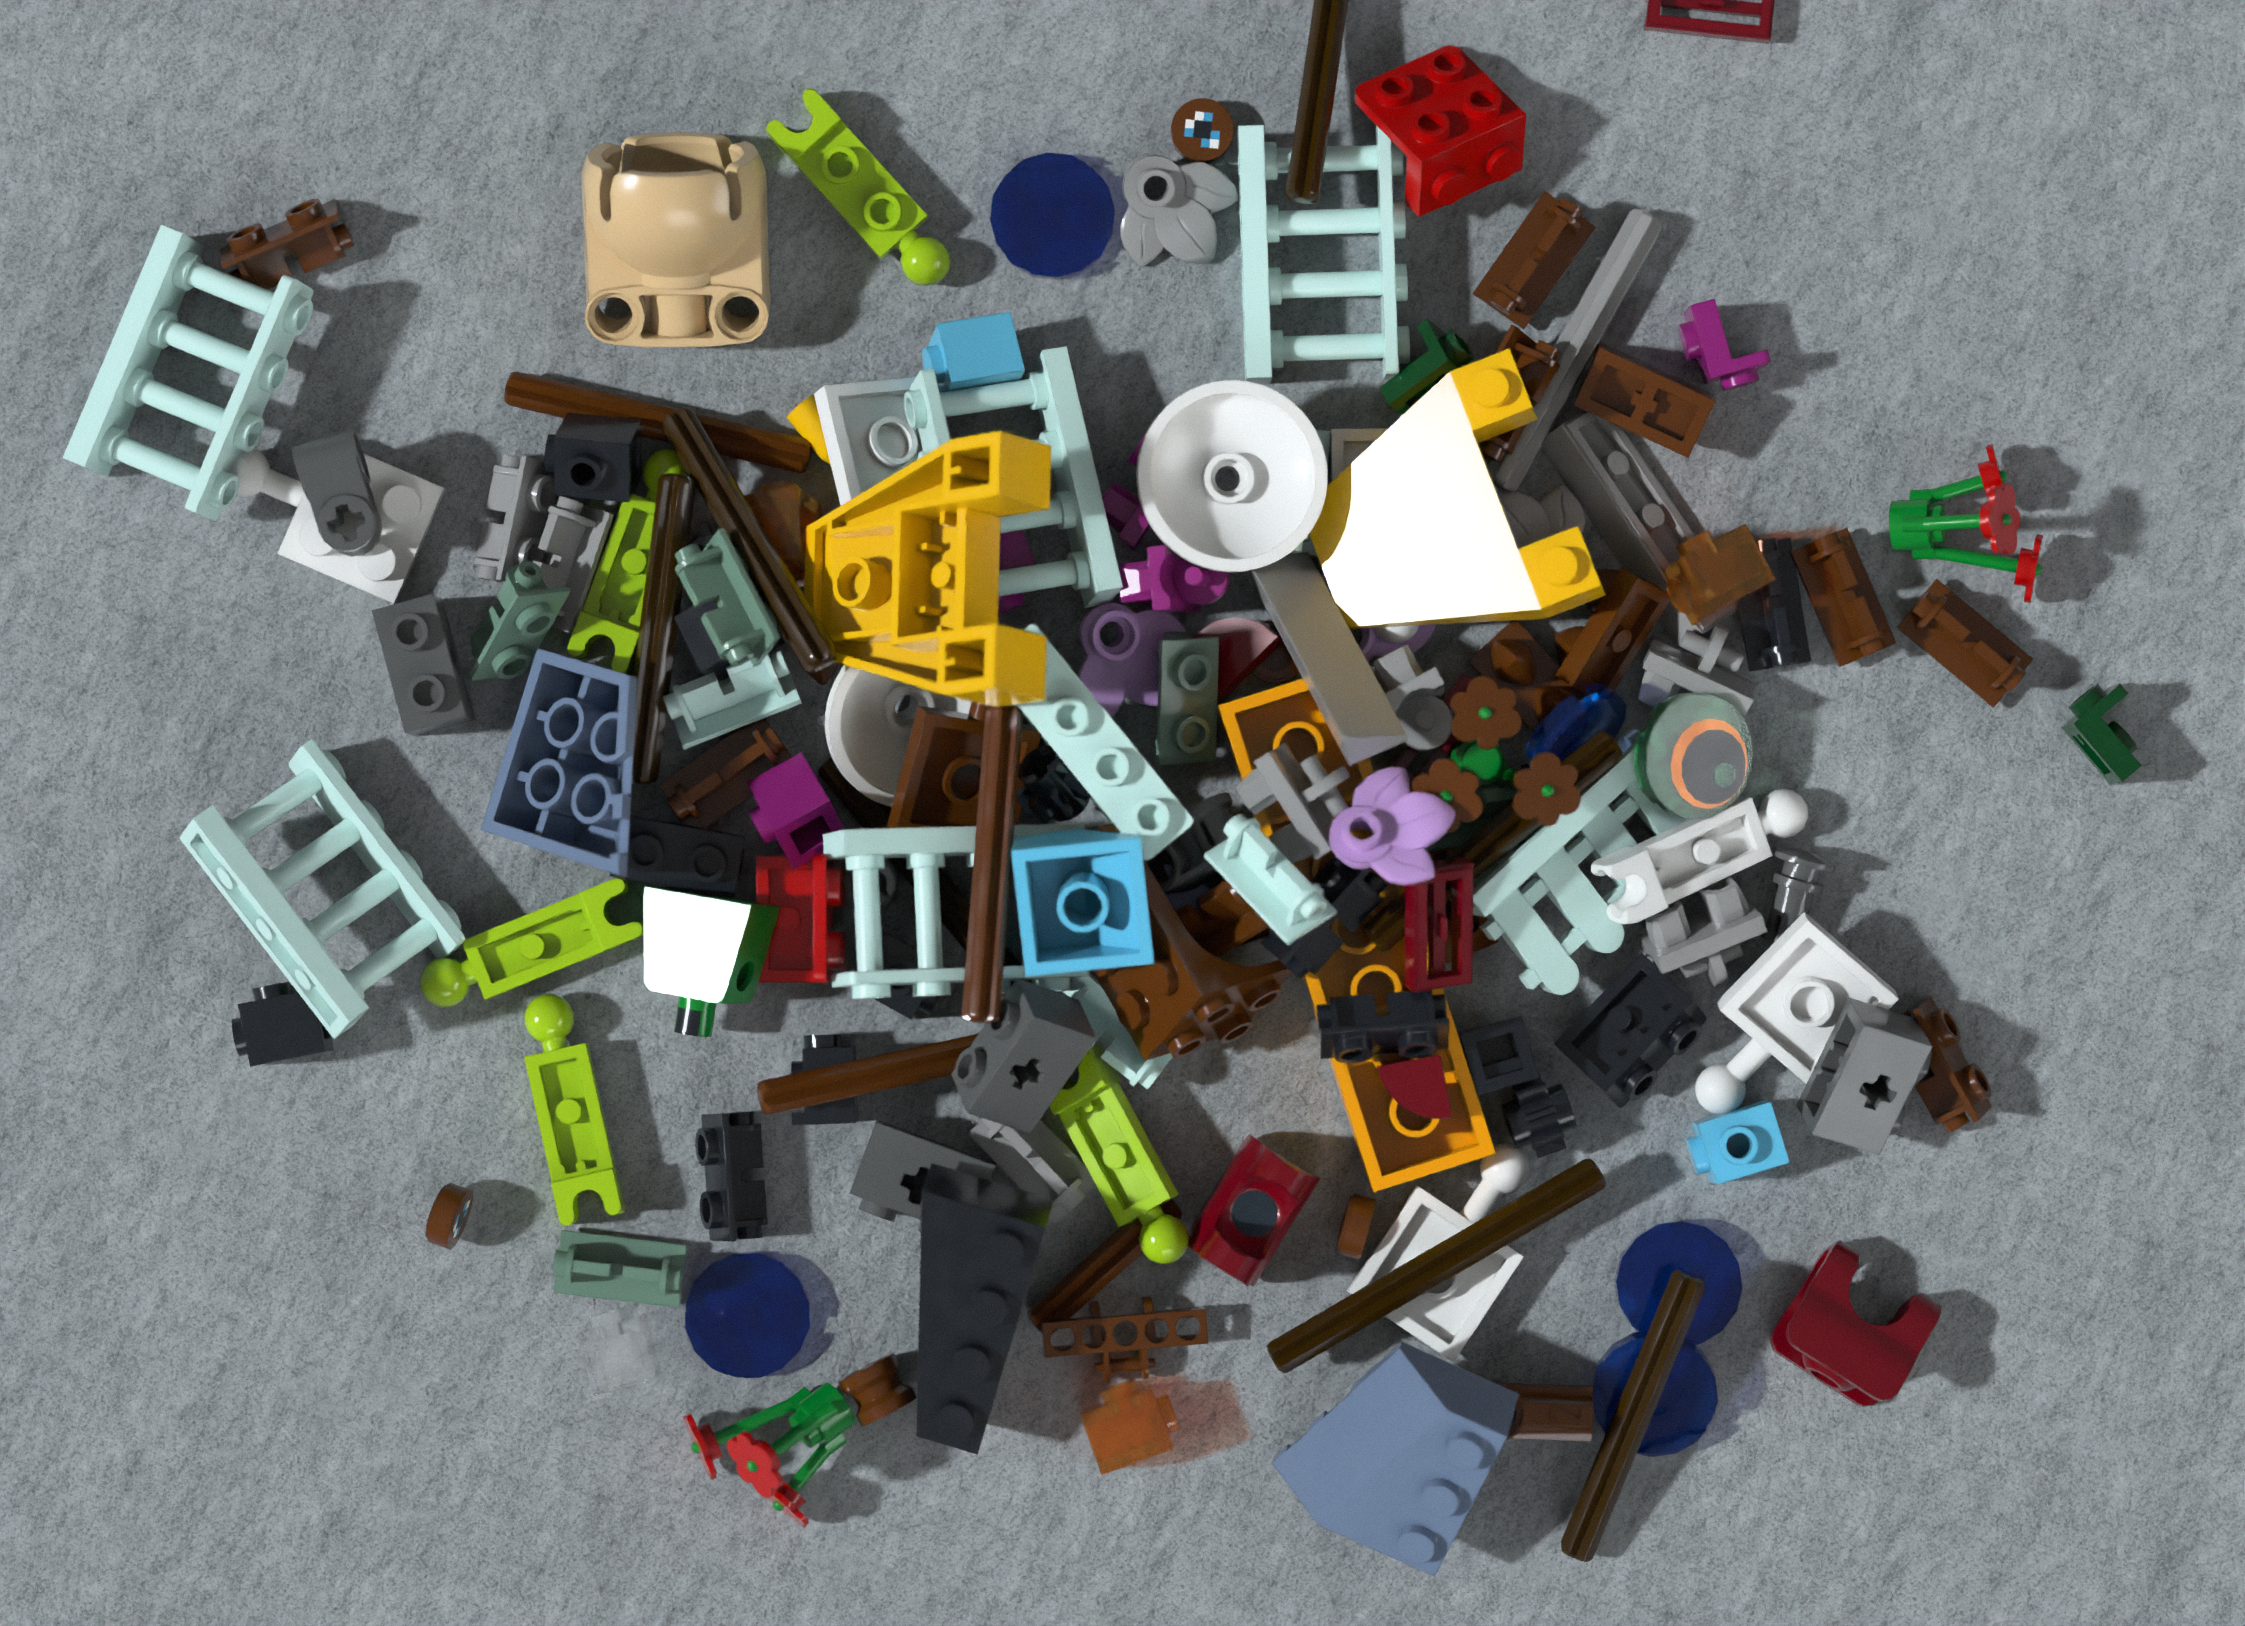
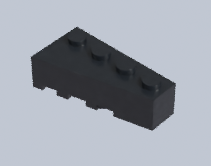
(973, 1284)

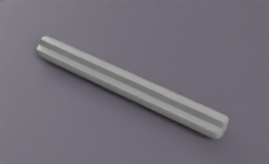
(1581, 339)

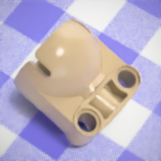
(675, 239)

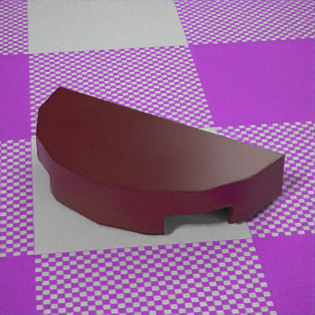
(1241, 649)

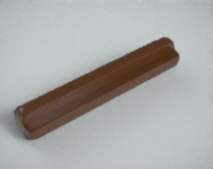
(1093, 1272)

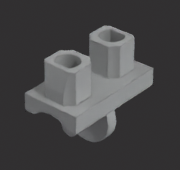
(1672, 667)
(1415, 699)
(1305, 795)
(1705, 938)

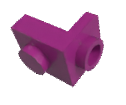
(1705, 340)

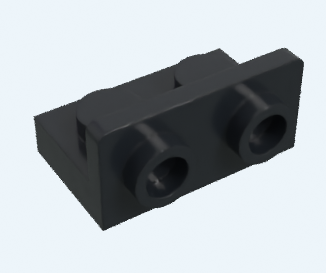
(1632, 1031)

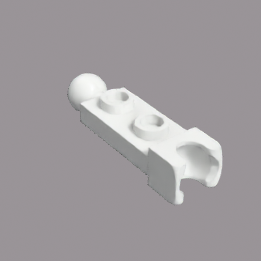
(1698, 853)

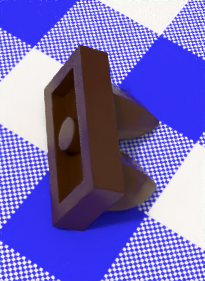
(1613, 633)
(1522, 665)

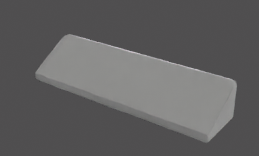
(1625, 505)
(1328, 657)

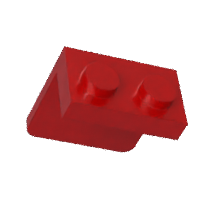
(1449, 125)
(803, 938)

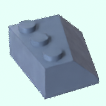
(569, 764)
(1401, 1456)

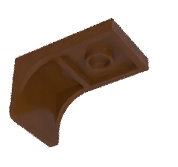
(1187, 990)

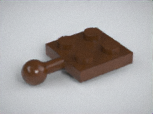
(944, 769)

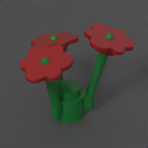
(1920, 524)
(817, 1419)

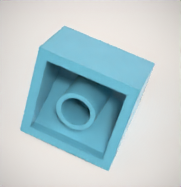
(1081, 901)

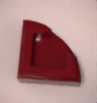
(1418, 1086)

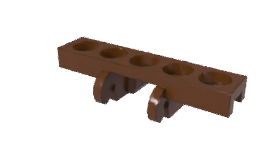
(1144, 1339)

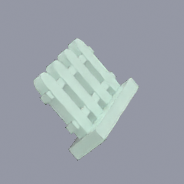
(1557, 875)

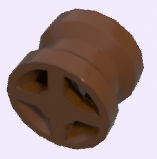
(877, 1389)

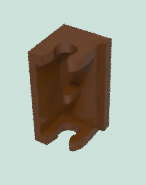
(1644, 400)

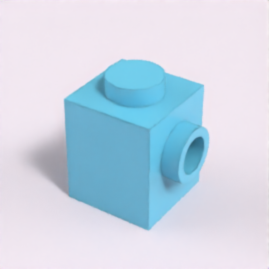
(974, 352)
(1737, 1143)

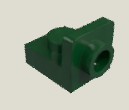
(1445, 354)
(2103, 744)

